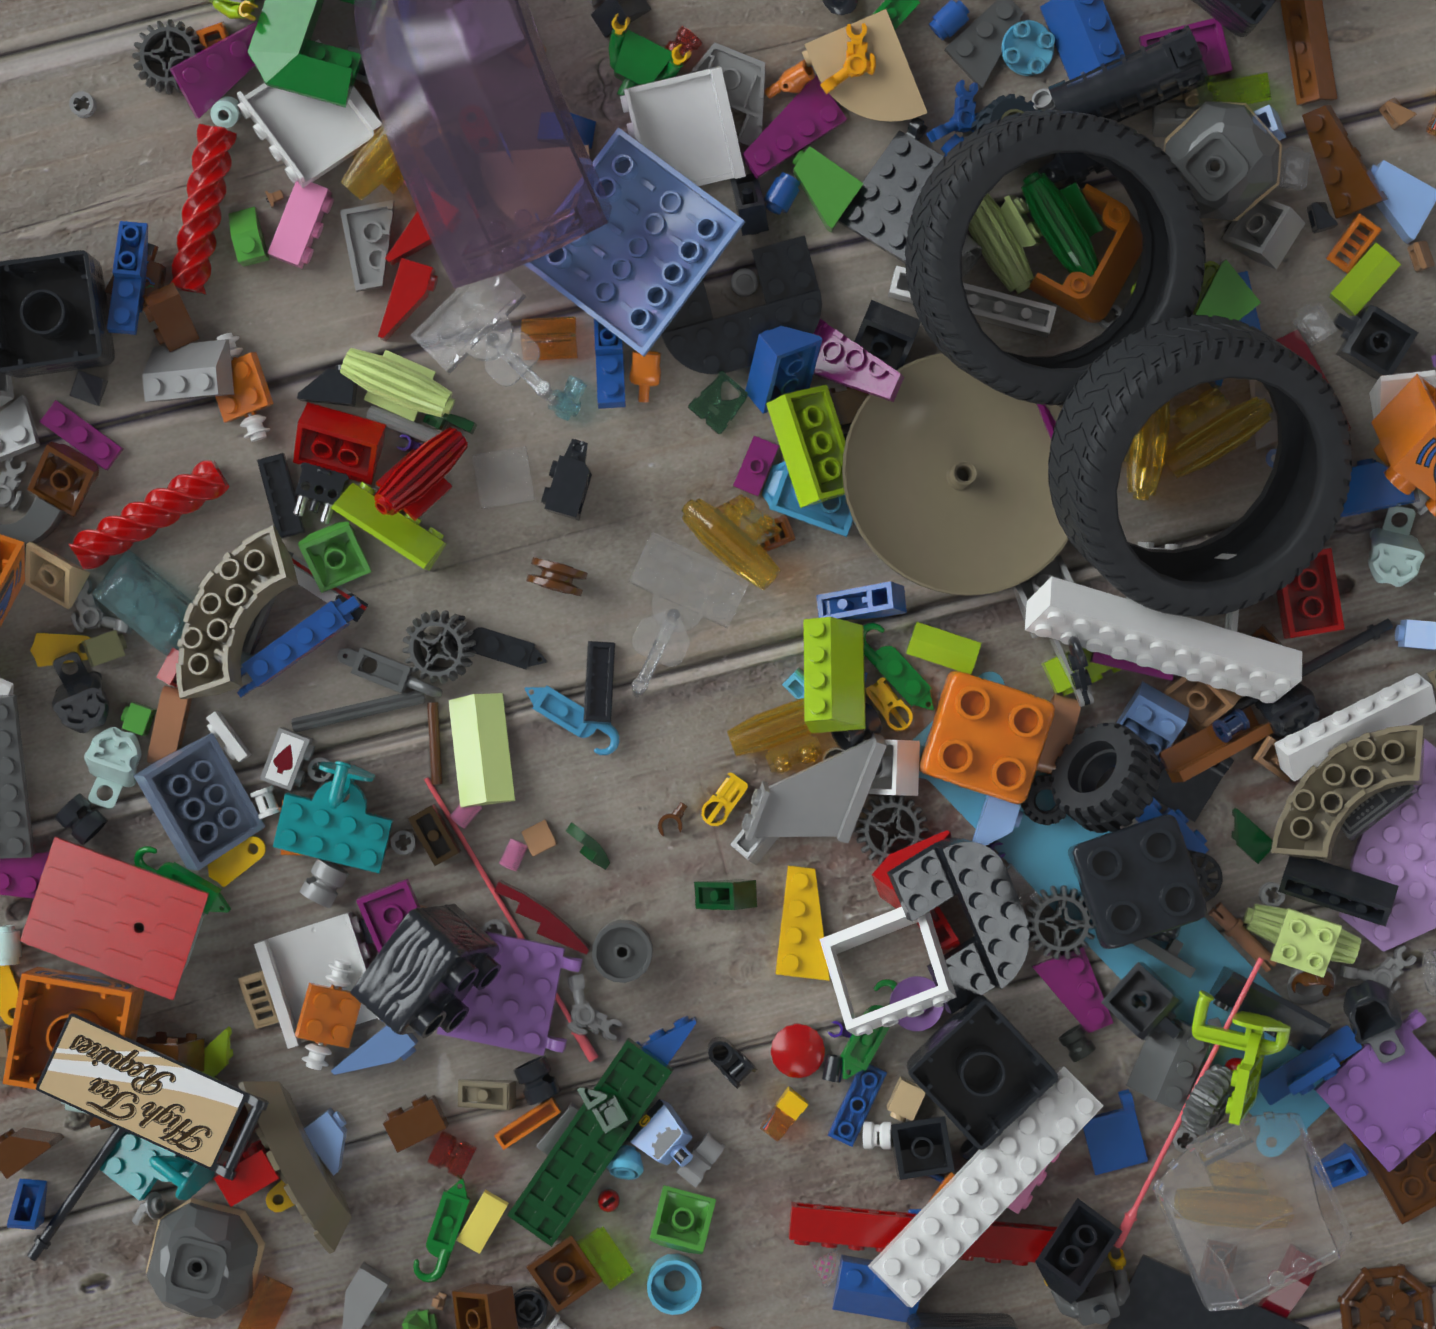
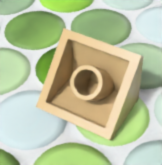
(53, 575)

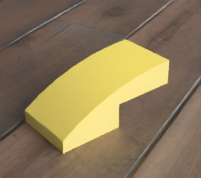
(482, 1221)

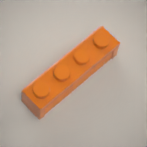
(527, 1122)

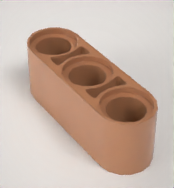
(168, 724)
(1060, 731)

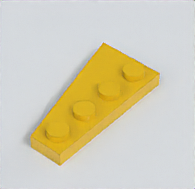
(801, 927)

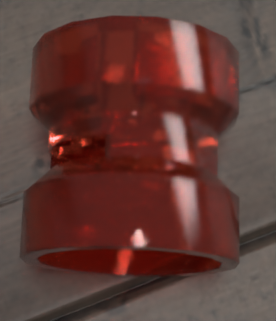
(687, 39)

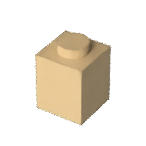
(905, 1100)

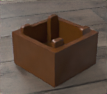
(184, 1049)

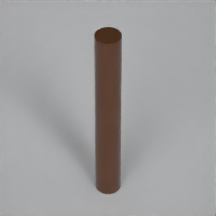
(434, 743)

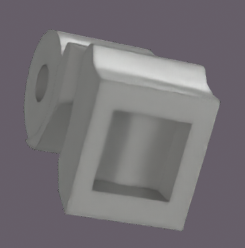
(704, 1155)

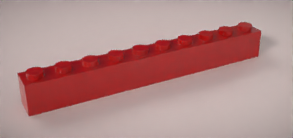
(877, 1228)

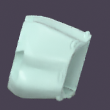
(1394, 553)
(113, 761)

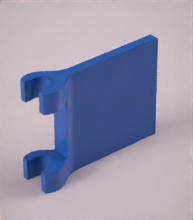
(1115, 1137)

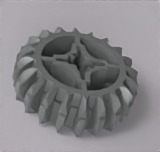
(158, 55)
(428, 641)
(869, 822)
(1059, 935)
(1208, 1100)

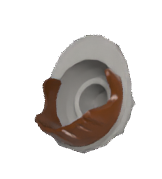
(1309, 988)

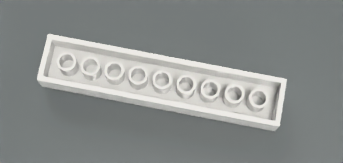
(1163, 640)
(983, 1190)

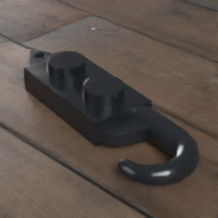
(503, 647)

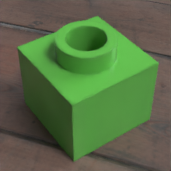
(138, 718)

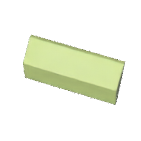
(481, 749)

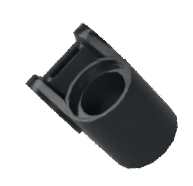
(734, 1064)

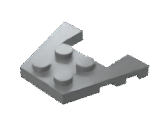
(744, 85)

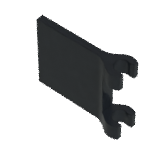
(1194, 793)

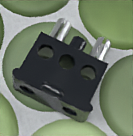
(323, 479)

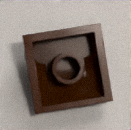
(63, 477)
(564, 1273)

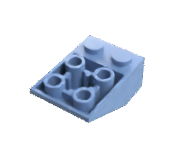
(1154, 717)

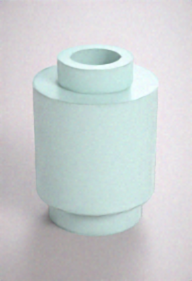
(228, 104)
(10, 945)

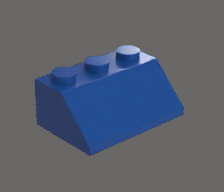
(1082, 34)
(782, 364)
(864, 1293)

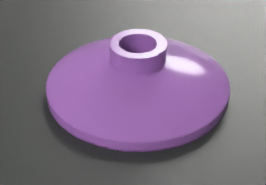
(911, 987)

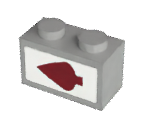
(287, 759)

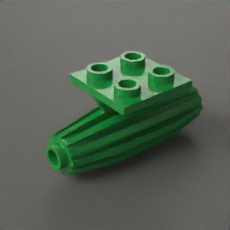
(1064, 221)

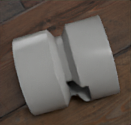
(324, 882)

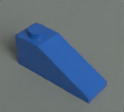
(863, 602)

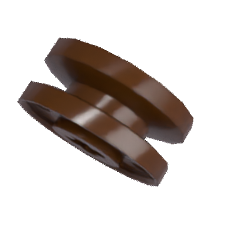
(557, 576)

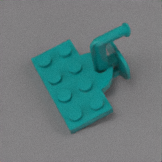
(335, 827)
(139, 1164)

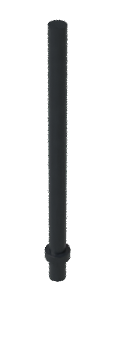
(1372, 632)
(43, 1241)

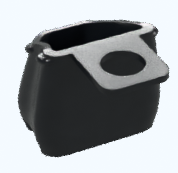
(81, 697)
(1291, 712)
(1374, 1017)

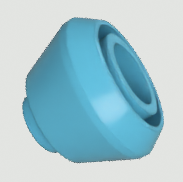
(626, 1163)

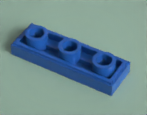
(850, 1119)

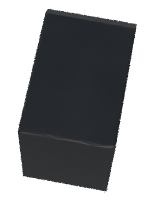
(626, 8)

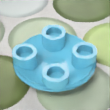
(1028, 47)

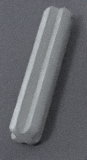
(401, 424)

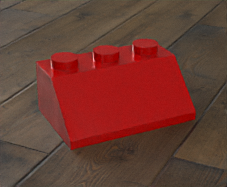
(339, 442)

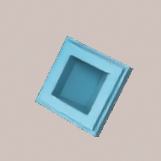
(795, 684)

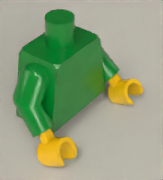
(639, 59)

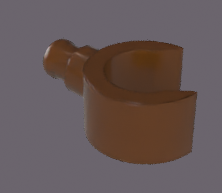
(677, 814)

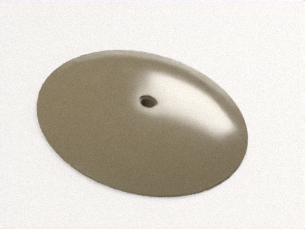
(915, 508)

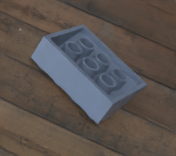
(199, 802)

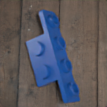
(1309, 1066)

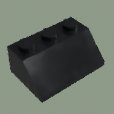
(1076, 1250)

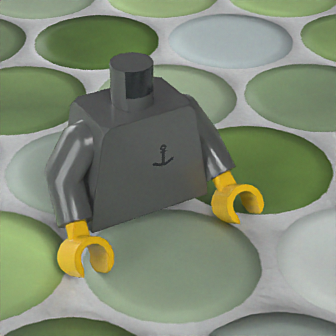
(1101, 1297)

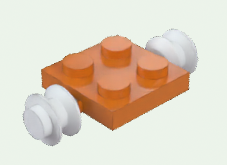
(250, 391)
(328, 1015)

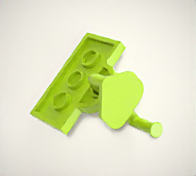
(1248, 1073)

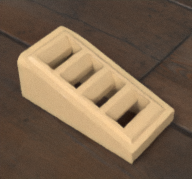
(247, 993)

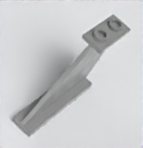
(819, 799)

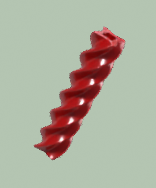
(201, 210)
(142, 519)

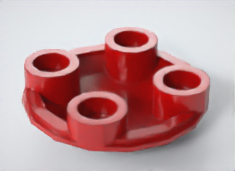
(797, 1050)

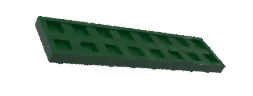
(584, 1147)

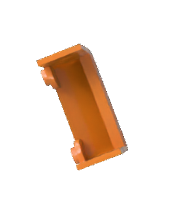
(1094, 296)

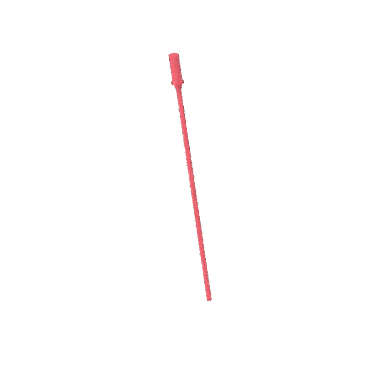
(582, 1040)
(1130, 1216)

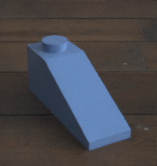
(378, 1050)

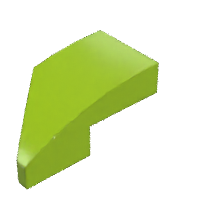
(218, 1053)

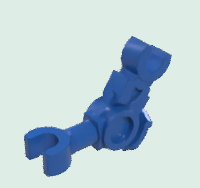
(963, 113)

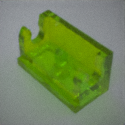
(1242, 89)
(605, 1257)

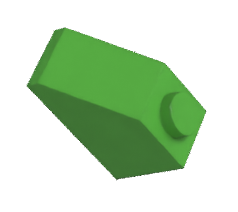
(247, 237)

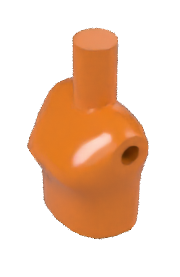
(792, 80)
(645, 373)

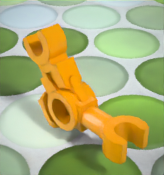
(855, 63)

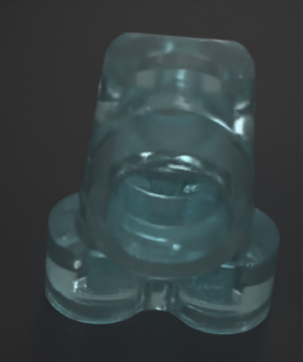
(569, 398)

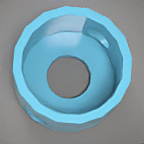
(672, 1301)

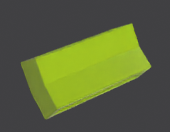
(1364, 280)
(943, 648)

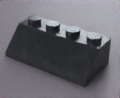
(1305, 1027)

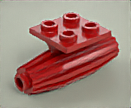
(419, 476)

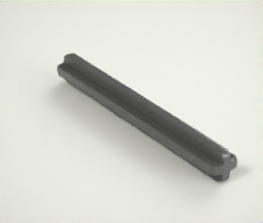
(357, 710)

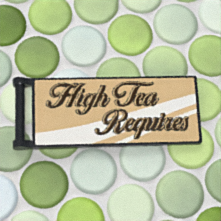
(148, 1094)

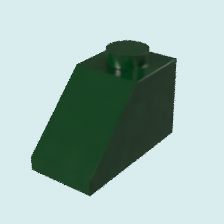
(725, 894)

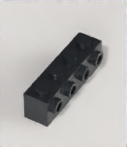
(1338, 888)

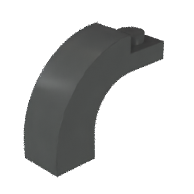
(36, 524)

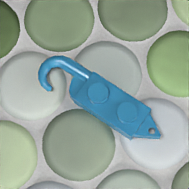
(570, 716)

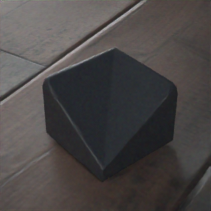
(1320, 218)
(88, 388)

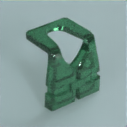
(713, 408)

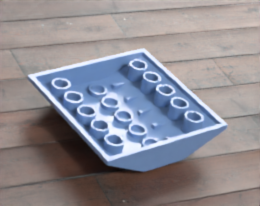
(649, 253)

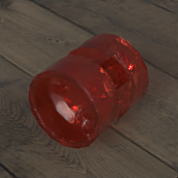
(448, 1145)

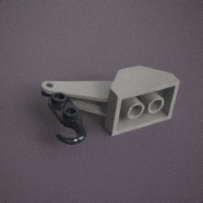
(1076, 660)

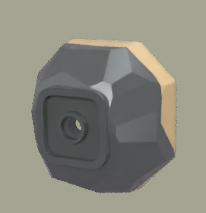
(1242, 146)
(219, 1240)

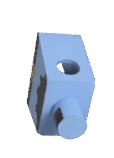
(662, 1135)

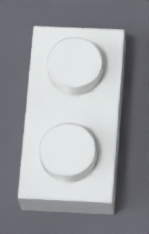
(221, 728)

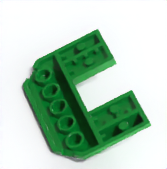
(295, 62)

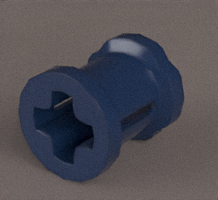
(1231, 725)

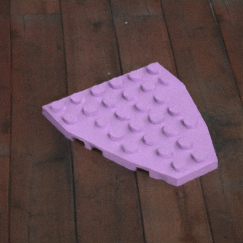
(1404, 854)

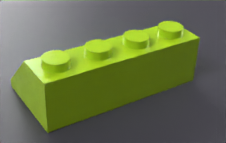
(810, 443)
(396, 531)
(833, 675)

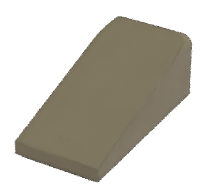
(487, 1094)

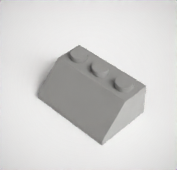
(189, 372)

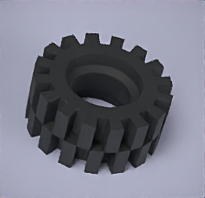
(1031, 809)

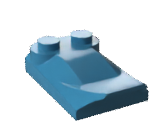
(781, 497)

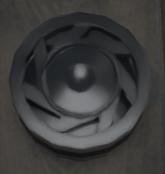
(530, 1306)

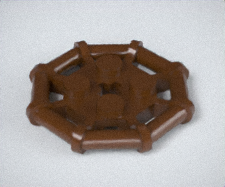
(1387, 1295)

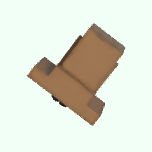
(274, 197)
(439, 1301)

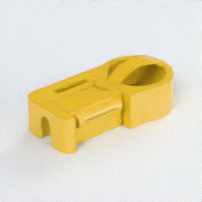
(886, 702)
(727, 796)

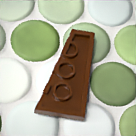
(1343, 172)

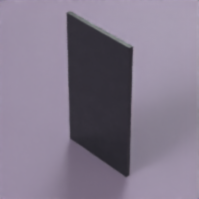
(1169, 1300)

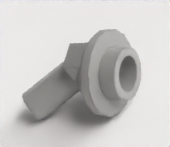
(153, 1206)

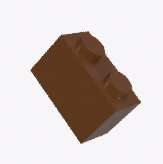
(170, 316)
(415, 1123)

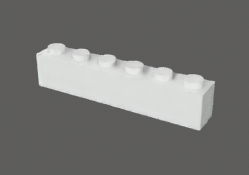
(992, 306)
(1391, 707)

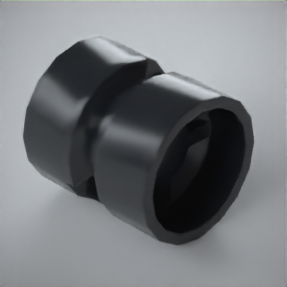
(851, 738)
(91, 820)
(537, 1080)

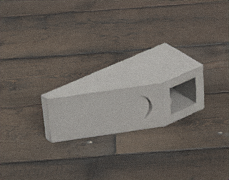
(362, 1296)

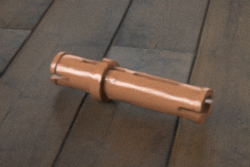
(1235, 929)

